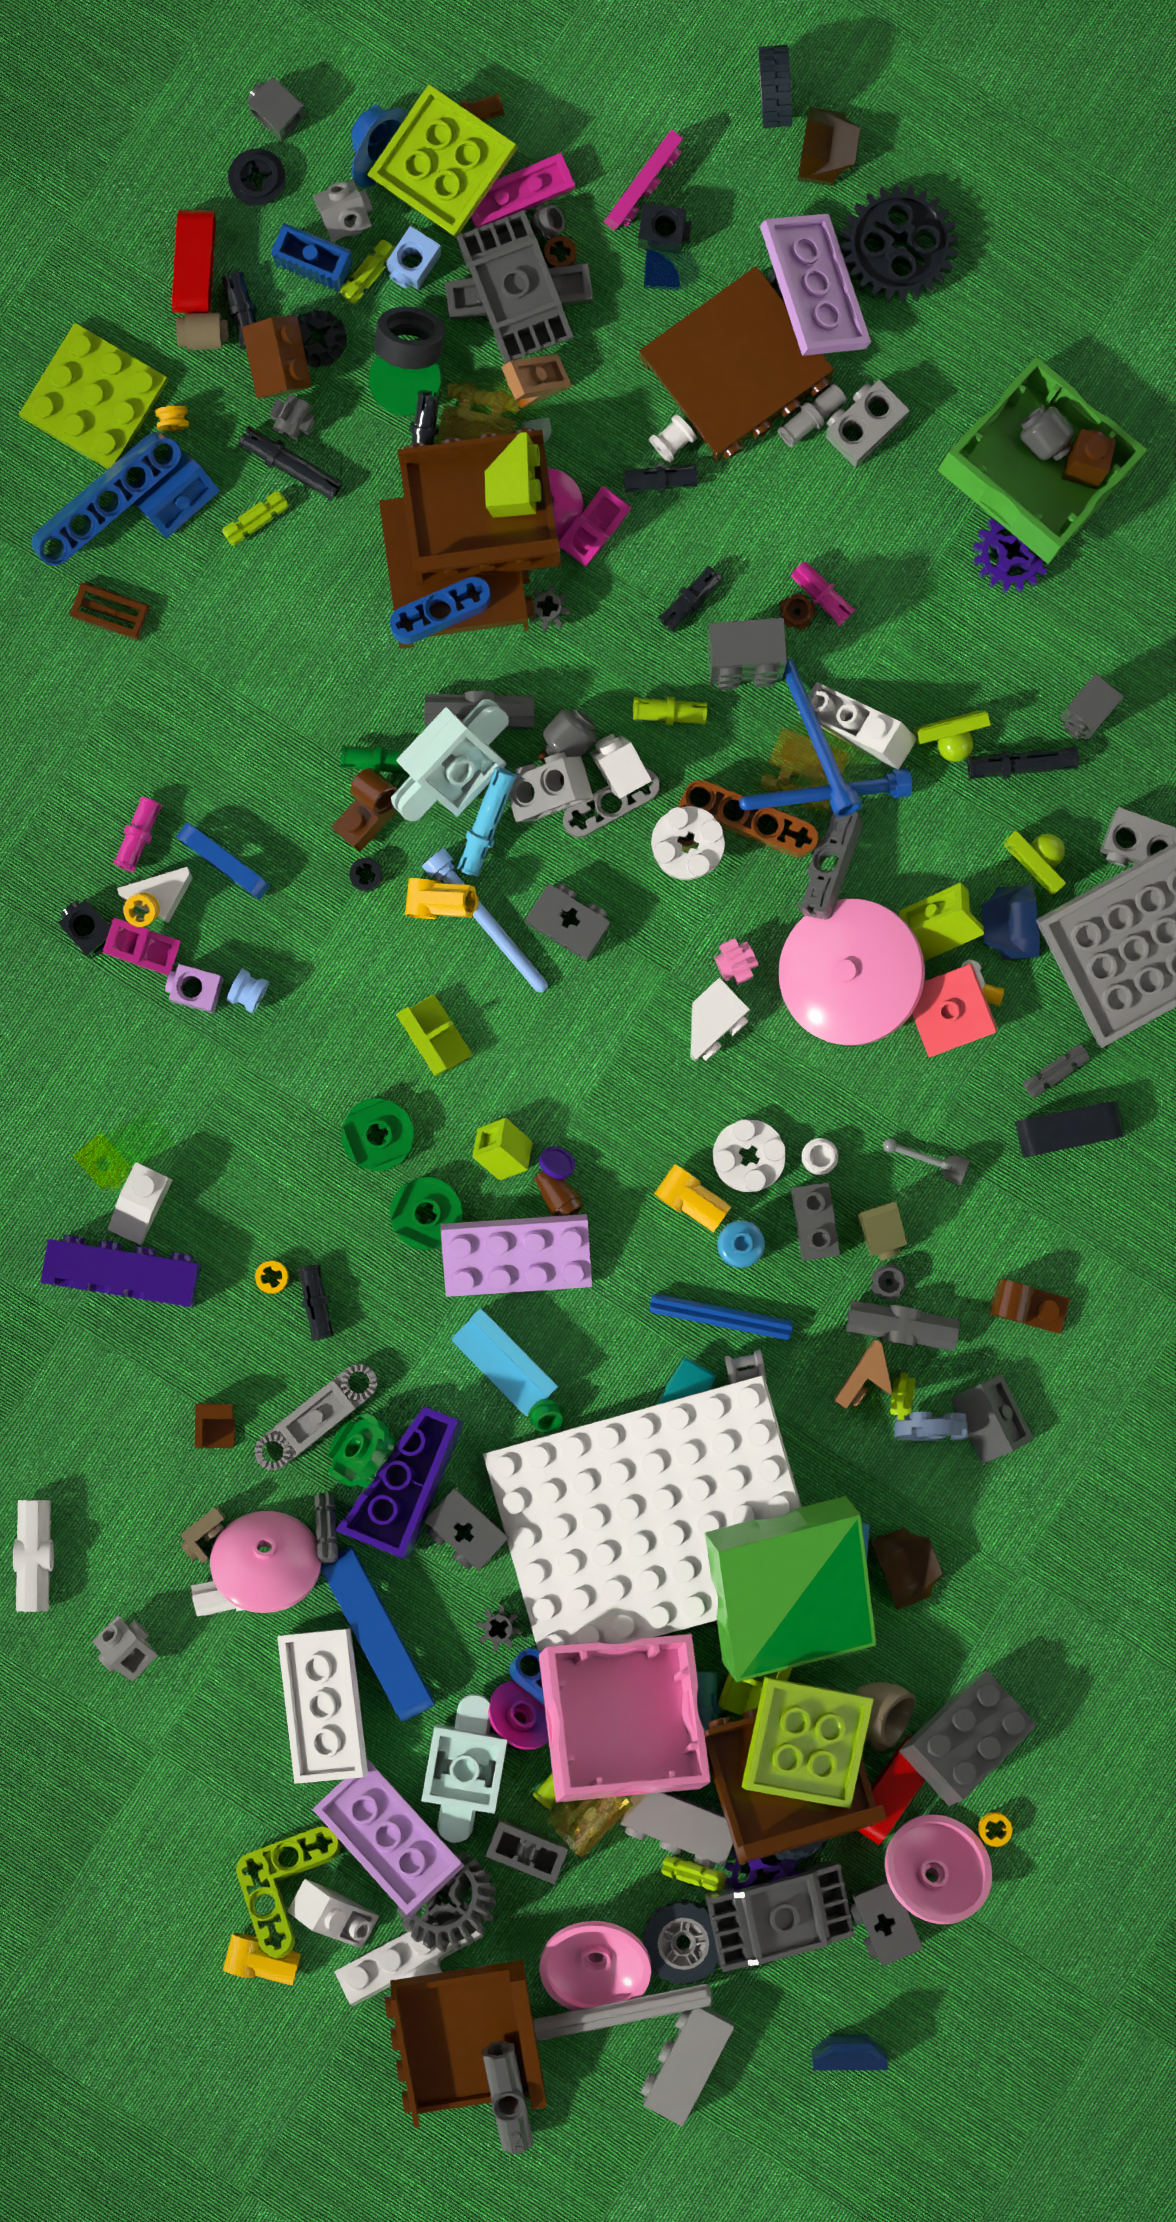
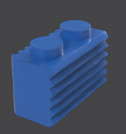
(311, 257)

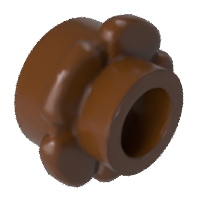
(800, 602)

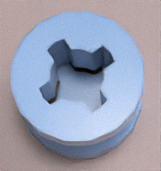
(247, 991)

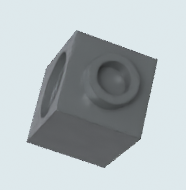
(275, 108)

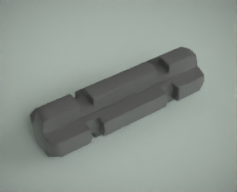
(1056, 1070)
(325, 1527)

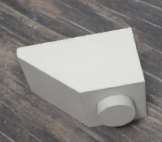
(139, 1203)

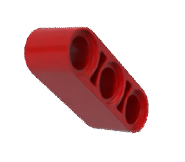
(193, 261)
(894, 1791)

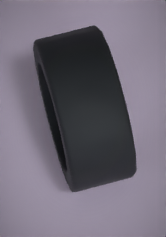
(409, 353)

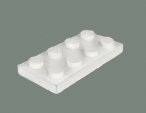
(322, 1705)

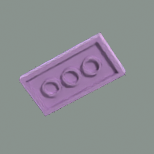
(815, 284)
(516, 1255)
(389, 1839)

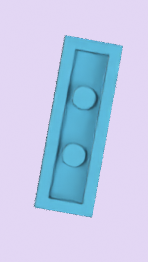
(503, 1362)

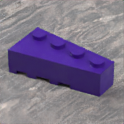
(120, 1272)
(405, 1485)

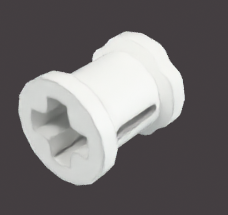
(673, 438)

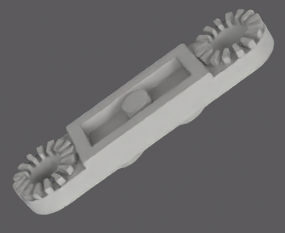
(316, 1417)

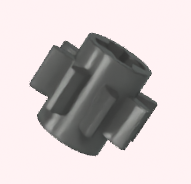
(292, 417)
(555, 616)
(497, 1638)

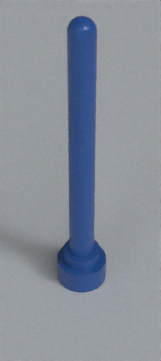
(896, 783)
(844, 799)

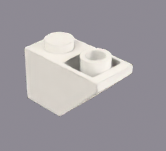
(620, 765)
(713, 1016)
(332, 1914)

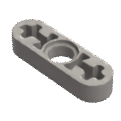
(591, 824)

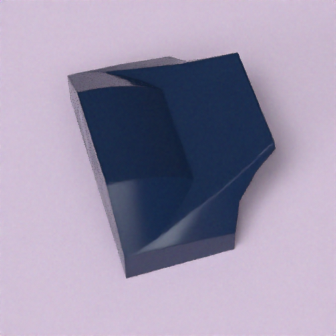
(1012, 923)
(849, 2053)

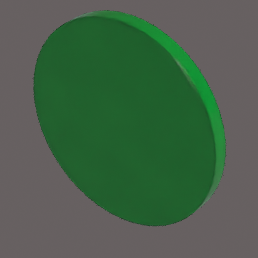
(397, 388)

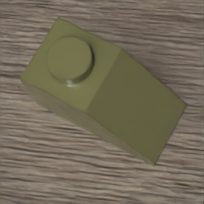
(882, 1230)

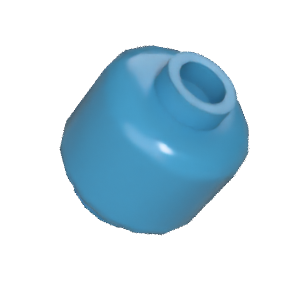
(741, 1244)

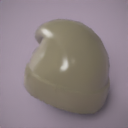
(889, 1713)

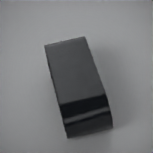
(1070, 1129)

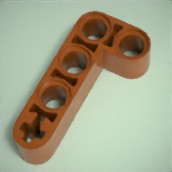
(748, 823)

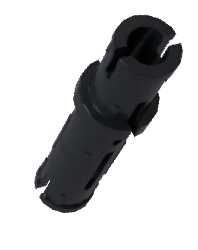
(290, 463)
(1016, 763)

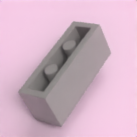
(679, 1826)
(686, 2063)

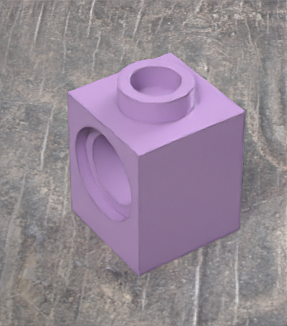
(210, 991)

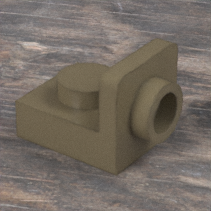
(205, 1527)

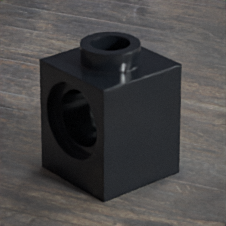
(654, 215)
(89, 944)

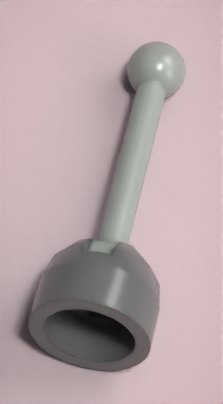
(952, 1168)

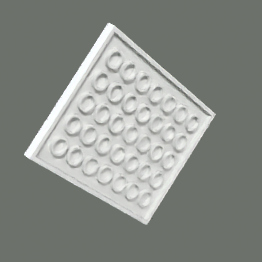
(618, 1512)

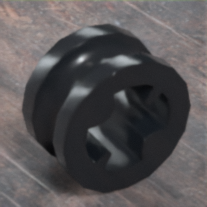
(376, 870)

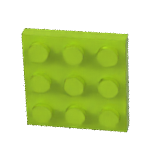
(442, 161)
(93, 397)
(807, 1742)

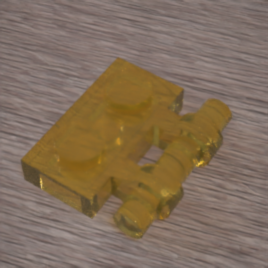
(468, 424)
(797, 755)
(586, 1821)

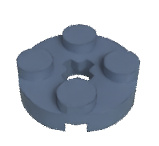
(924, 1427)

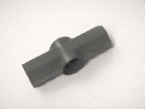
(518, 708)
(903, 1325)
(505, 2081)

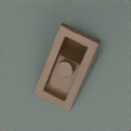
(536, 378)
(871, 1368)

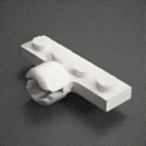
(392, 1961)

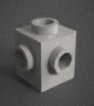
(343, 210)
(125, 1648)

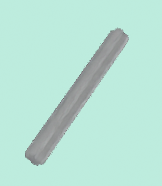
(623, 2012)

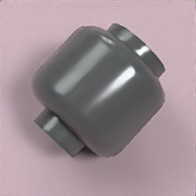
(1047, 433)
(570, 733)

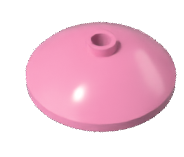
(268, 1579)
(952, 1857)
(586, 1979)

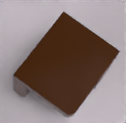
(214, 1425)

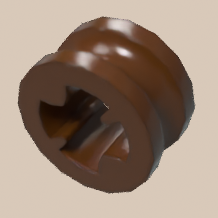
(569, 246)

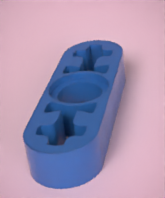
(445, 595)
(223, 861)

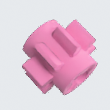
(736, 961)

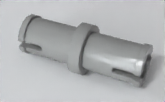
(812, 415)

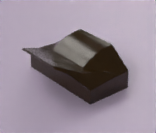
(827, 146)
(907, 1566)

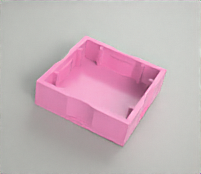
(623, 1718)

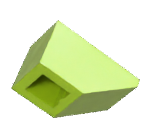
(512, 481)

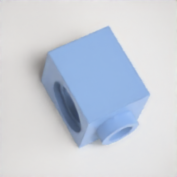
(413, 243)

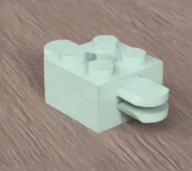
(460, 776)
(464, 1768)

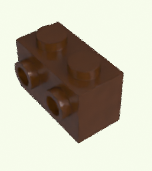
(276, 356)

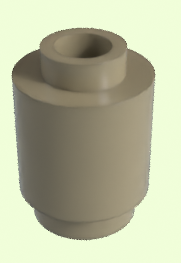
(202, 331)

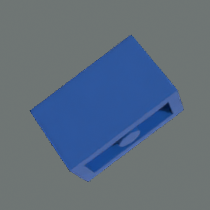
(177, 496)

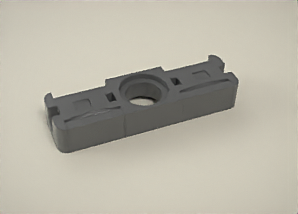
(826, 885)

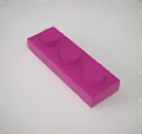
(645, 181)
(524, 190)

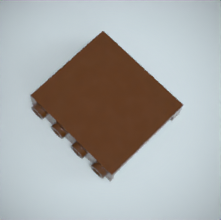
(736, 365)
(449, 518)
(507, 602)
(773, 1823)
(446, 2024)

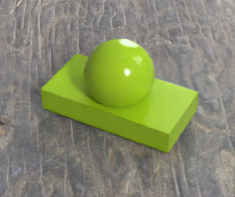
(954, 739)
(1039, 858)

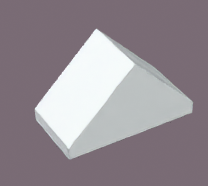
(166, 888)

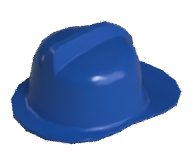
(370, 137)

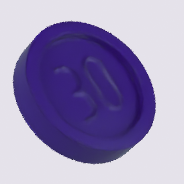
(557, 1162)

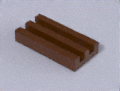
(138, 622)

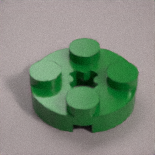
(370, 1154)
(417, 1194)
(359, 1466)

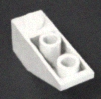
(862, 726)

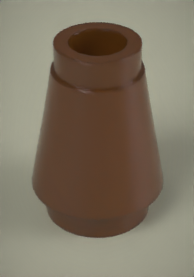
(558, 1195)

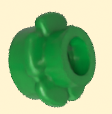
(546, 1415)

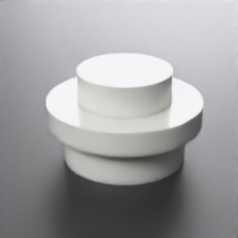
(820, 1156)

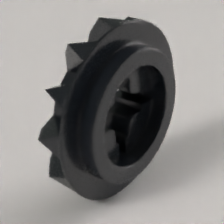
(242, 169)
(334, 339)

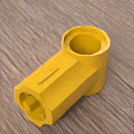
(431, 899)
(686, 1194)
(248, 1960)

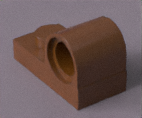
(369, 810)
(1029, 1306)

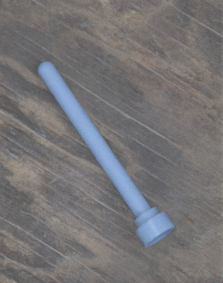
(442, 868)

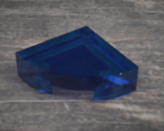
(660, 272)

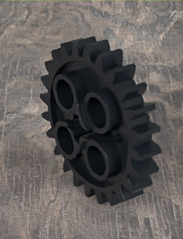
(921, 221)

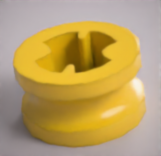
(172, 418)
(135, 919)
(267, 1287)
(995, 1840)

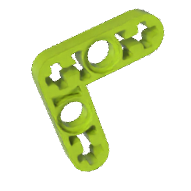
(273, 1872)

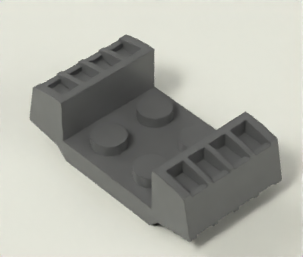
(515, 287)
(780, 1916)

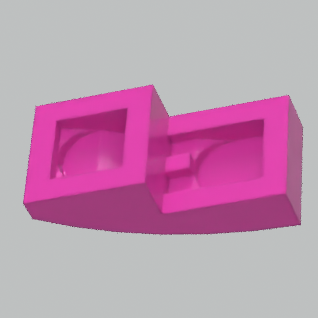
(595, 526)
(141, 946)

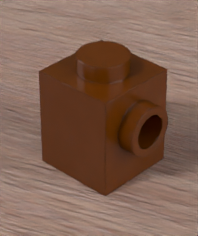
(1089, 458)

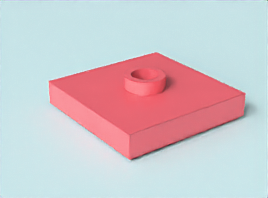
(953, 1011)

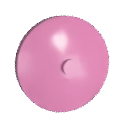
(852, 973)

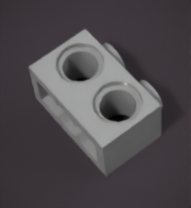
(873, 428)
(549, 793)
(1144, 832)

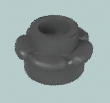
(548, 221)
(891, 1272)

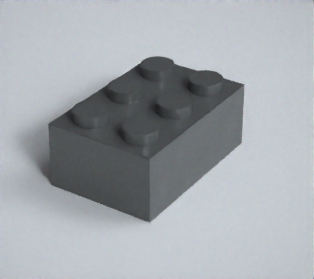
(746, 653)
(967, 1738)

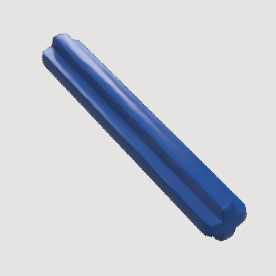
(721, 1316)

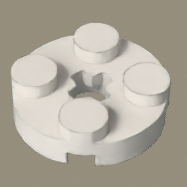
(677, 824)
(753, 1176)

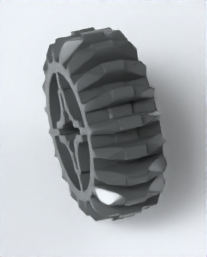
(468, 1921)

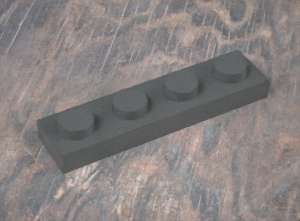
(570, 282)

